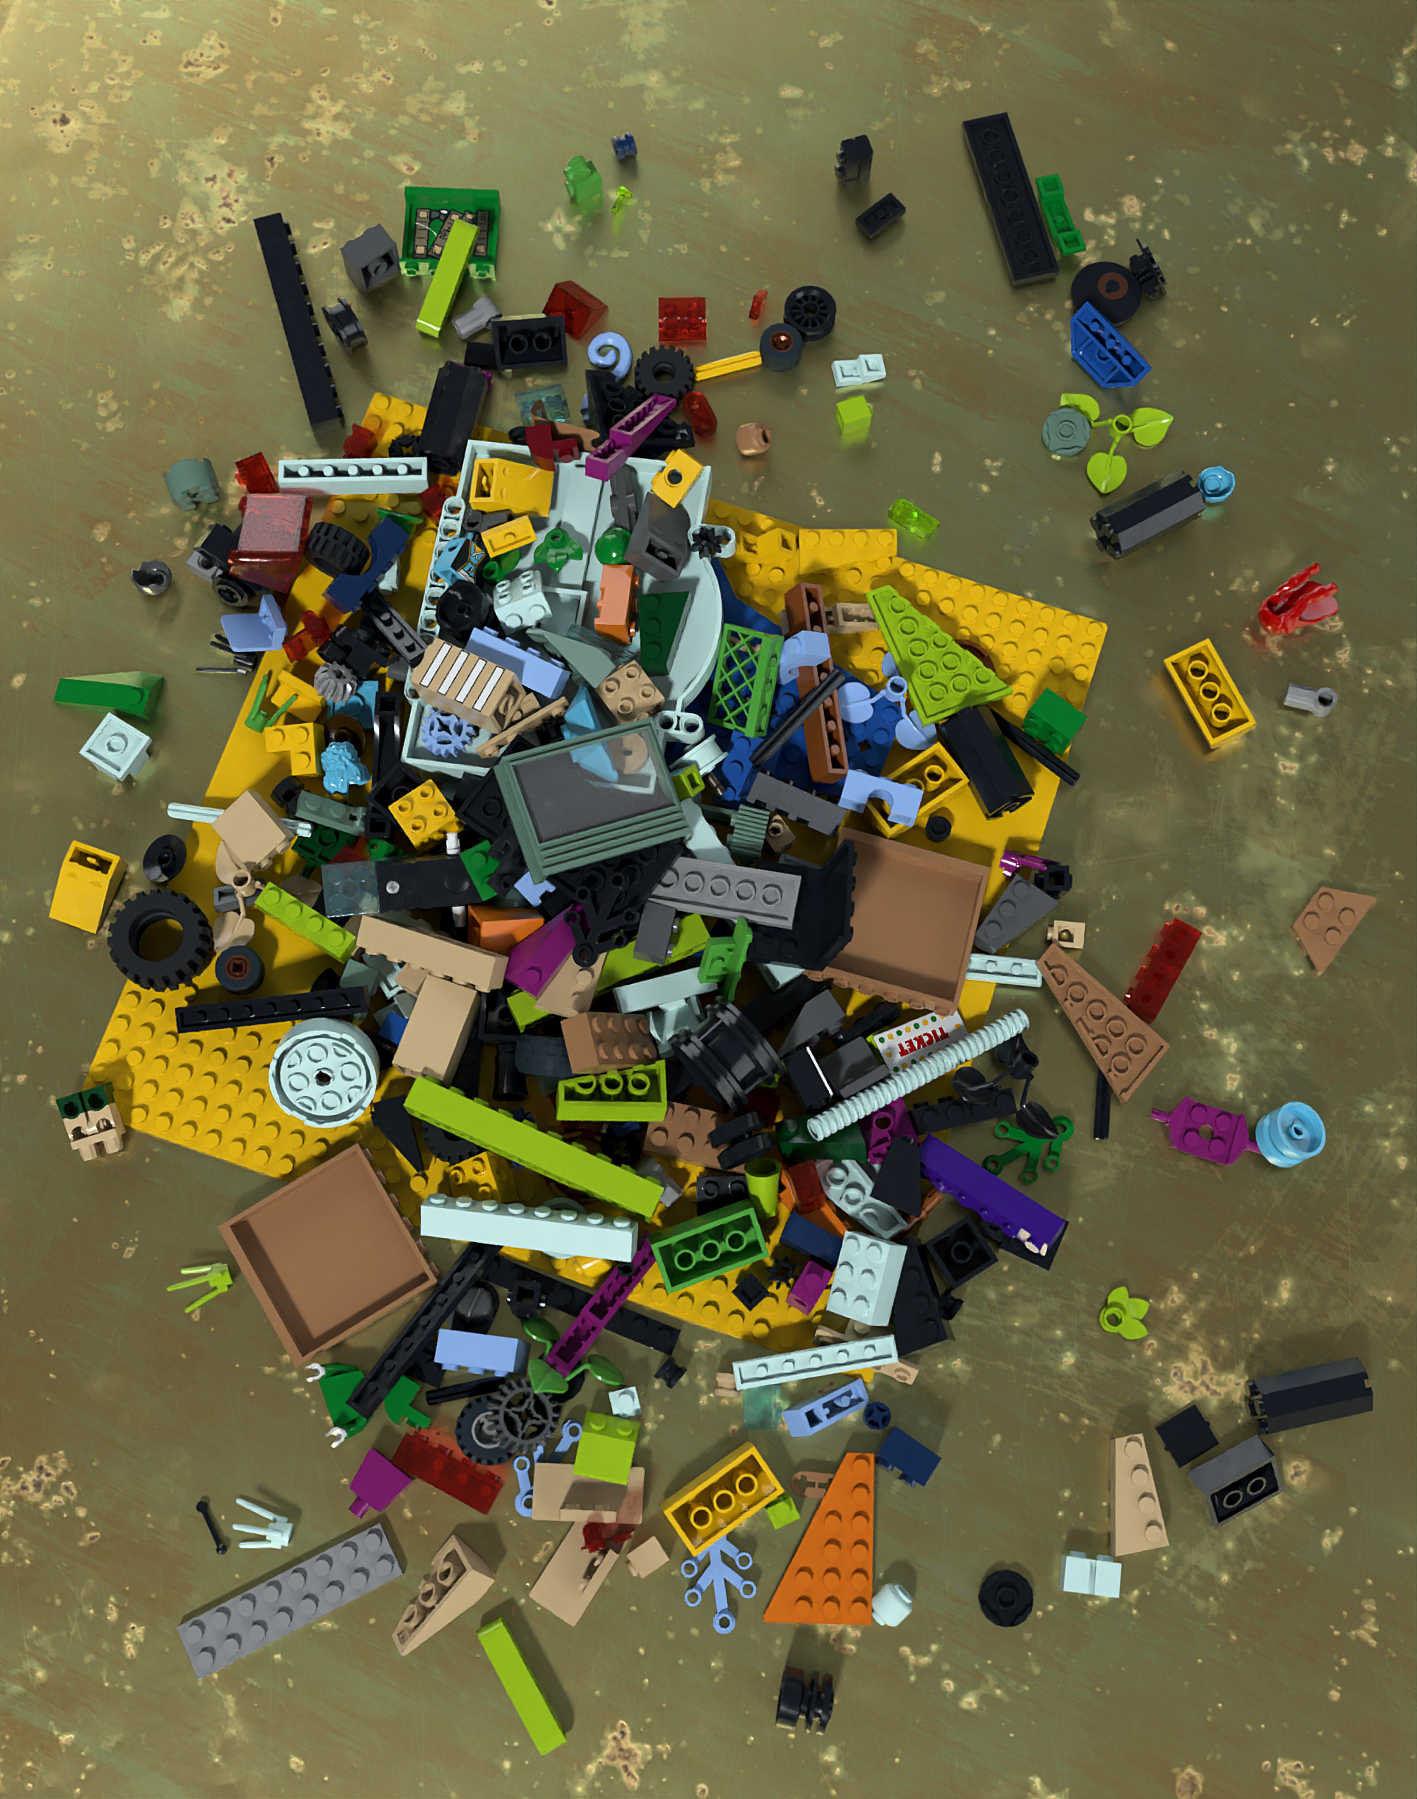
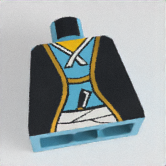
(462, 561)

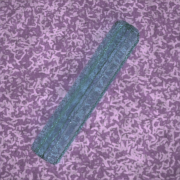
(590, 638)

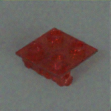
(682, 319)
(310, 637)
(594, 1538)

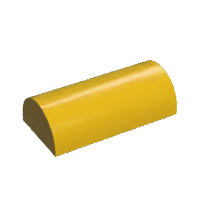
(1210, 694)

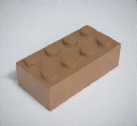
(607, 1042)
(684, 1137)

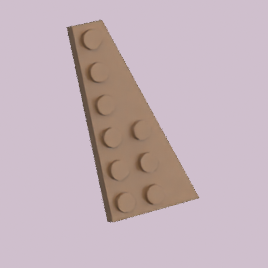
(1113, 1034)

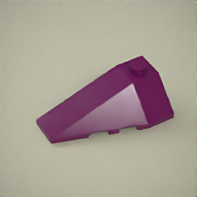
(543, 954)

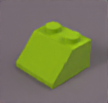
(606, 1448)

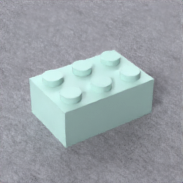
(866, 1278)

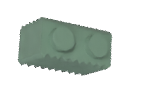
(748, 833)

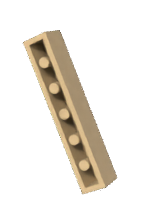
(433, 952)

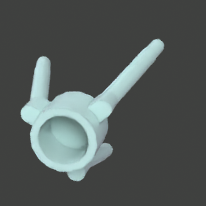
(278, 1532)

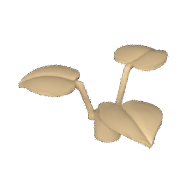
(237, 930)

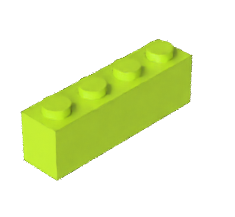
(306, 923)

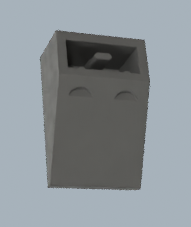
(658, 540)
(818, 1018)

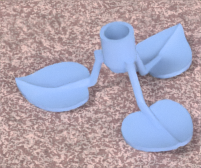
(857, 708)

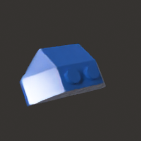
(1105, 350)

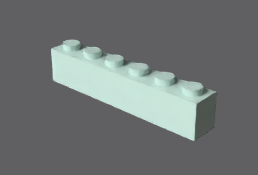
(354, 476)

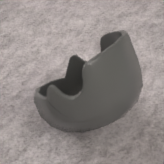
(152, 577)

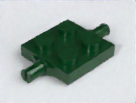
(322, 846)

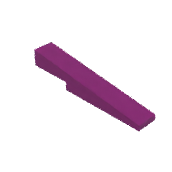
(627, 437)
(599, 1311)

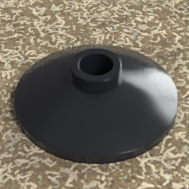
(164, 858)

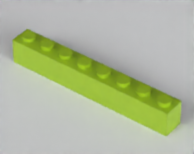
(619, 970)

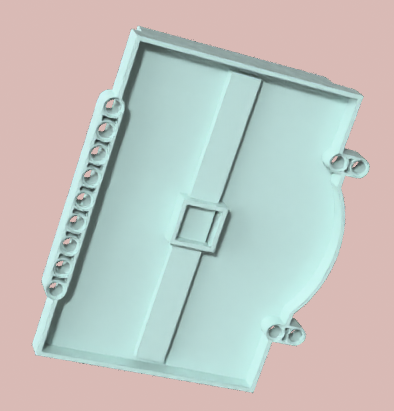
(584, 511)

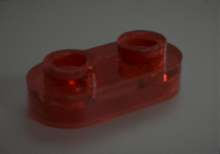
(701, 415)

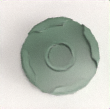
(1066, 432)

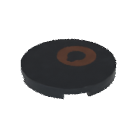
(1109, 289)

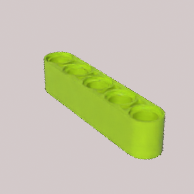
(447, 278)
(521, 1686)

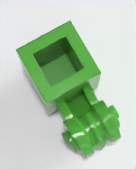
(582, 179)

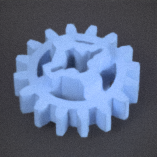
(440, 741)

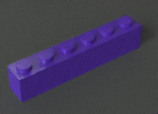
(989, 1196)

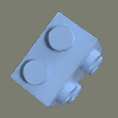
(256, 630)

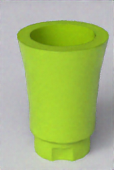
(763, 1185)

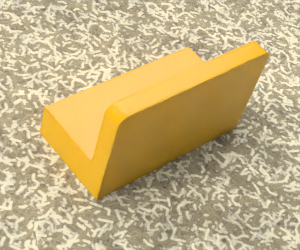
(509, 536)
(307, 705)

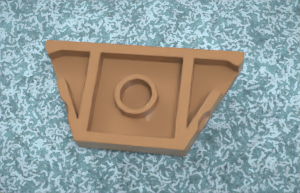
(1329, 923)

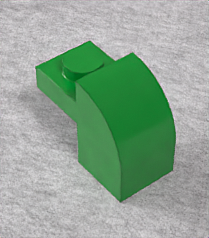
(400, 1401)

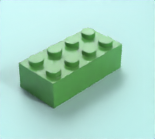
(708, 1245)

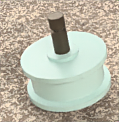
(705, 758)

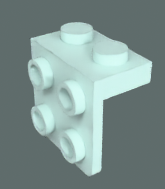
(521, 602)

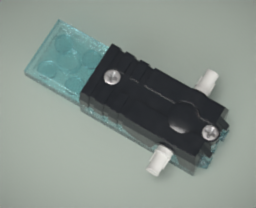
(400, 884)

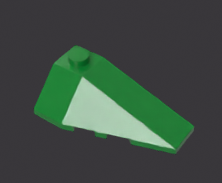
(121, 694)

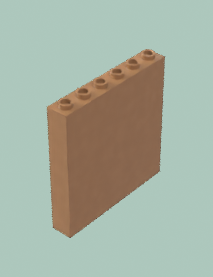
(909, 924)
(329, 1254)

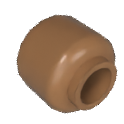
(753, 438)

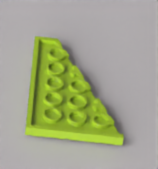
(936, 669)

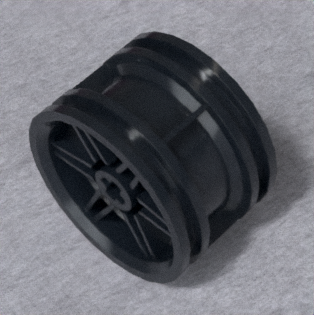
(727, 1055)

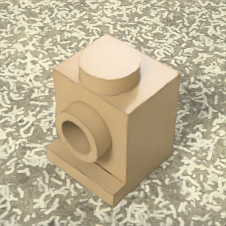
(1076, 938)

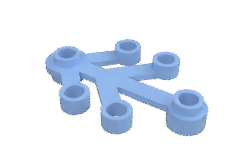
(526, 1489)
(717, 1572)

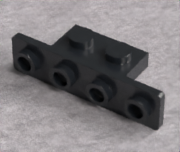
(508, 853)

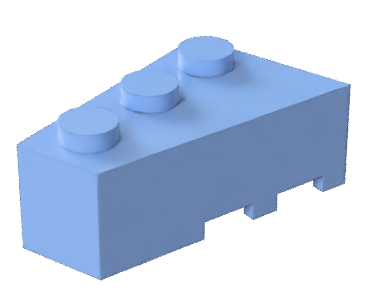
(482, 1353)

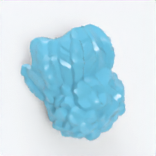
(342, 768)

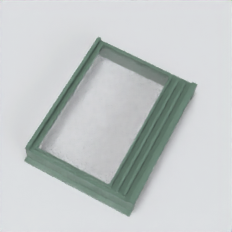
(590, 798)

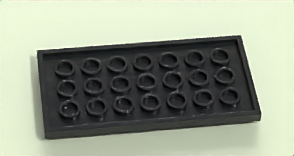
(488, 816)

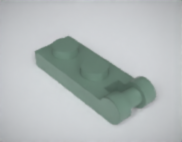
(331, 813)

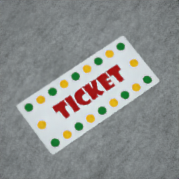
(918, 1039)

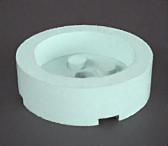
(327, 1047)

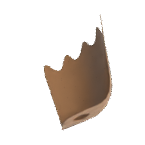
(564, 431)

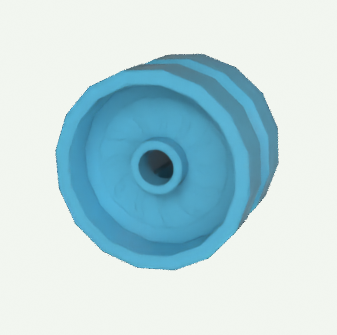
(1290, 1134)

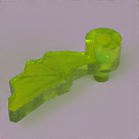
(622, 192)

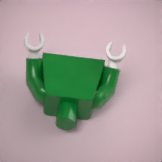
(337, 1385)

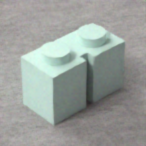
(1090, 1575)

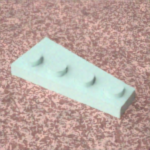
(850, 1190)

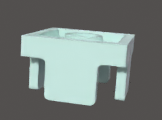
(117, 748)
(671, 1018)

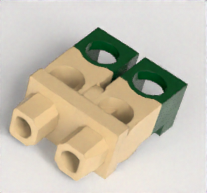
(92, 1118)

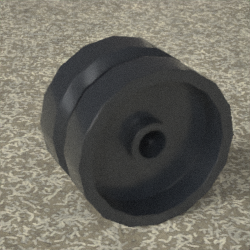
(464, 608)
(741, 1140)

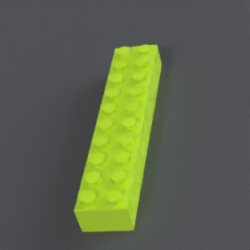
(533, 1148)

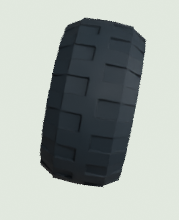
(543, 1056)

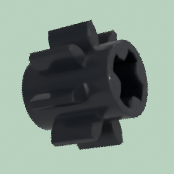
(706, 543)
(783, 1265)

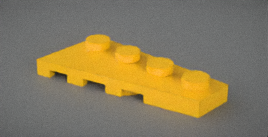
(836, 548)

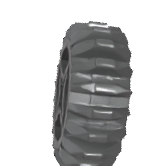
(519, 1427)

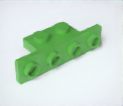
(724, 960)

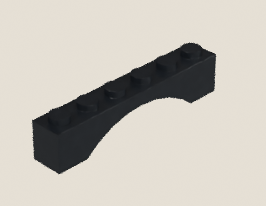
(387, 750)

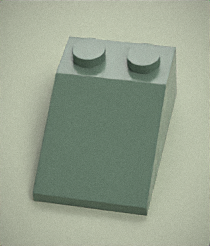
(585, 662)

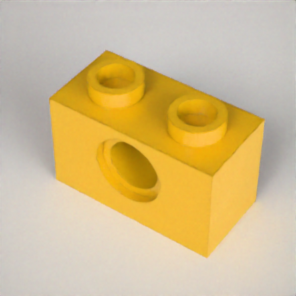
(690, 470)

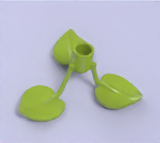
(1148, 427)

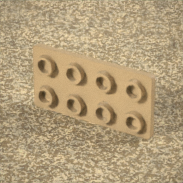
(576, 1498)
(575, 1574)

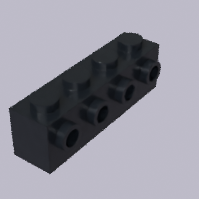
(958, 1113)

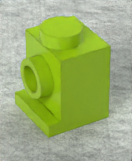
(781, 1511)

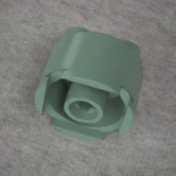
(192, 483)

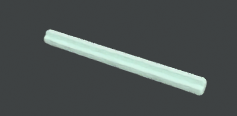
(209, 815)

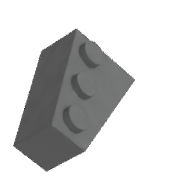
(1012, 915)

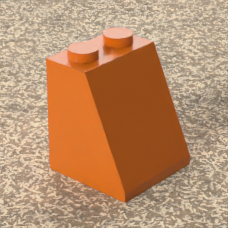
(501, 927)

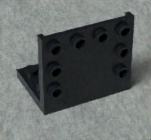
(820, 919)

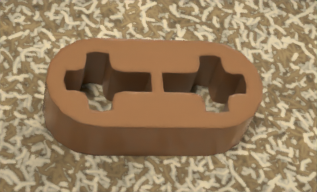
(816, 1477)

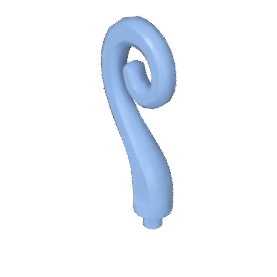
(622, 368)

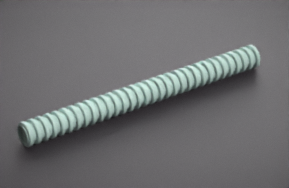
(917, 1074)

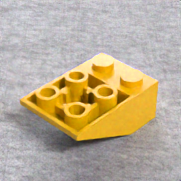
(512, 486)
(86, 886)

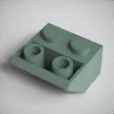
(356, 975)

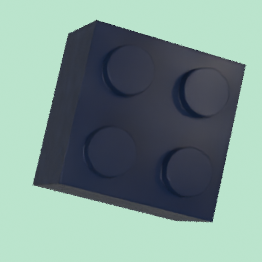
(907, 1457)

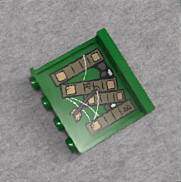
(429, 222)

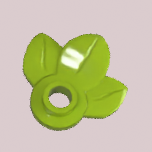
(1127, 1312)

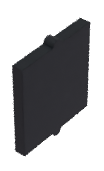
(1186, 1436)

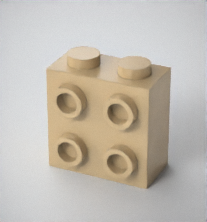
(628, 695)

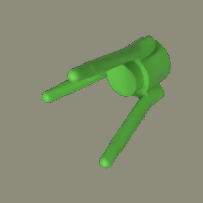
(257, 718)

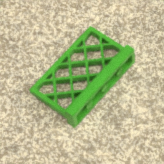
(761, 689)

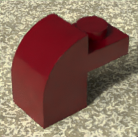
(546, 451)

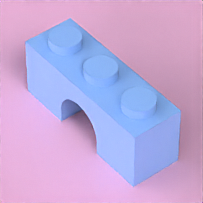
(802, 649)
(901, 799)

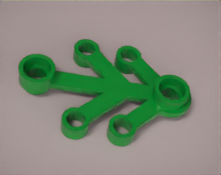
(1030, 1145)

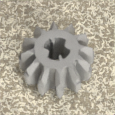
(335, 682)

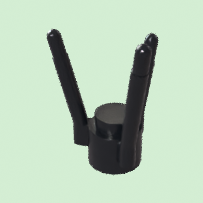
(244, 660)

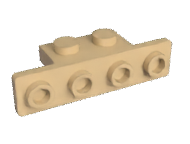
(527, 718)
(901, 1370)

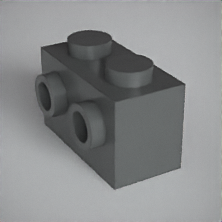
(655, 933)

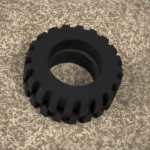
(142, 913)

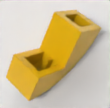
(768, 548)

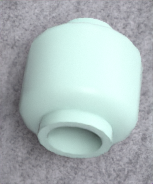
(891, 1605)

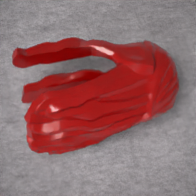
(1299, 605)

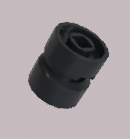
(335, 649)
(287, 795)

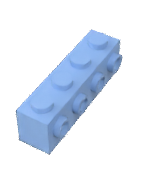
(529, 667)

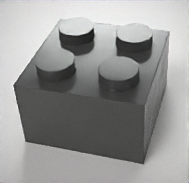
(371, 258)

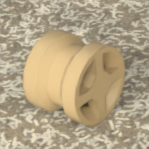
(726, 1385)

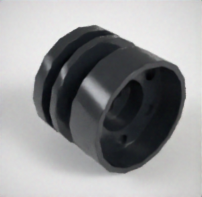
(804, 1700)

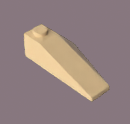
(451, 1589)

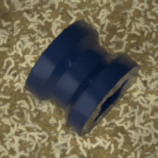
(624, 146)
(881, 1415)

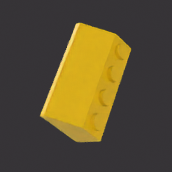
(721, 1498)

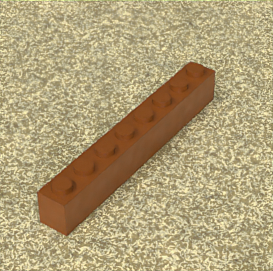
(824, 726)

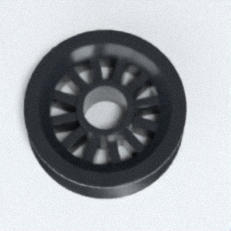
(812, 300)

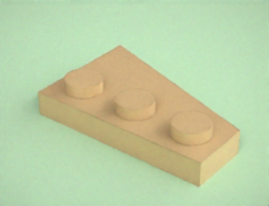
(572, 988)

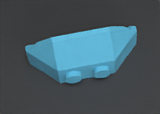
(580, 716)

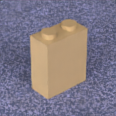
(253, 831)

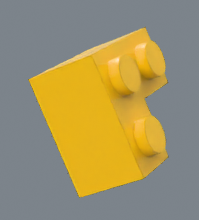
(303, 742)

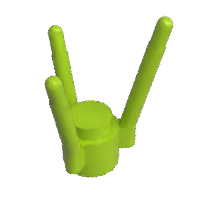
(219, 1277)

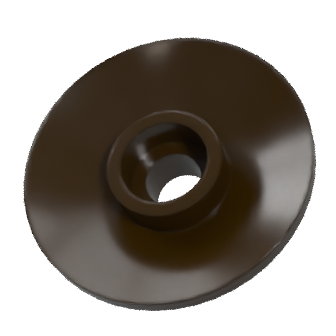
(341, 724)

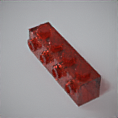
(1162, 970)
(448, 1473)

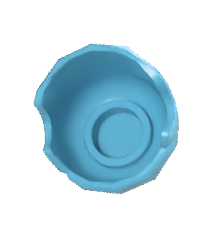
(1216, 484)

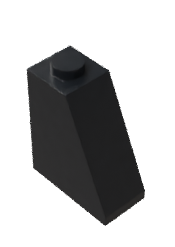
(900, 1177)

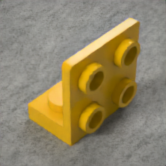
(425, 817)
(483, 1178)

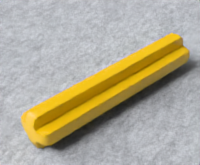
(727, 365)

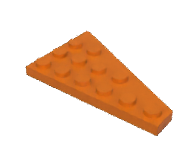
(833, 1563)

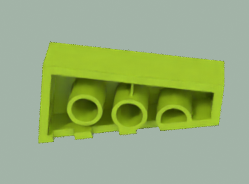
(615, 1096)

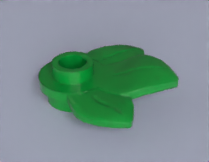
(557, 552)
(499, 566)

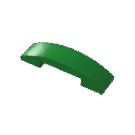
(1057, 215)

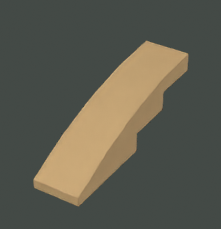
(841, 619)

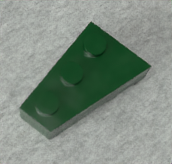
(661, 625)
(798, 1144)

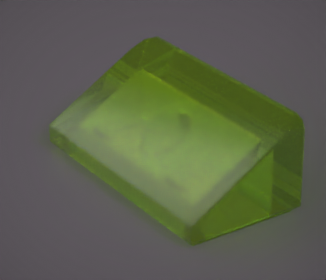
(913, 519)

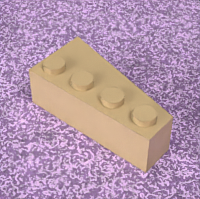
(1134, 1504)

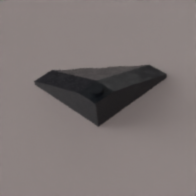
(611, 403)

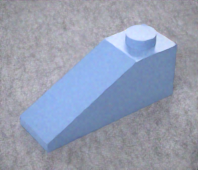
(825, 1408)

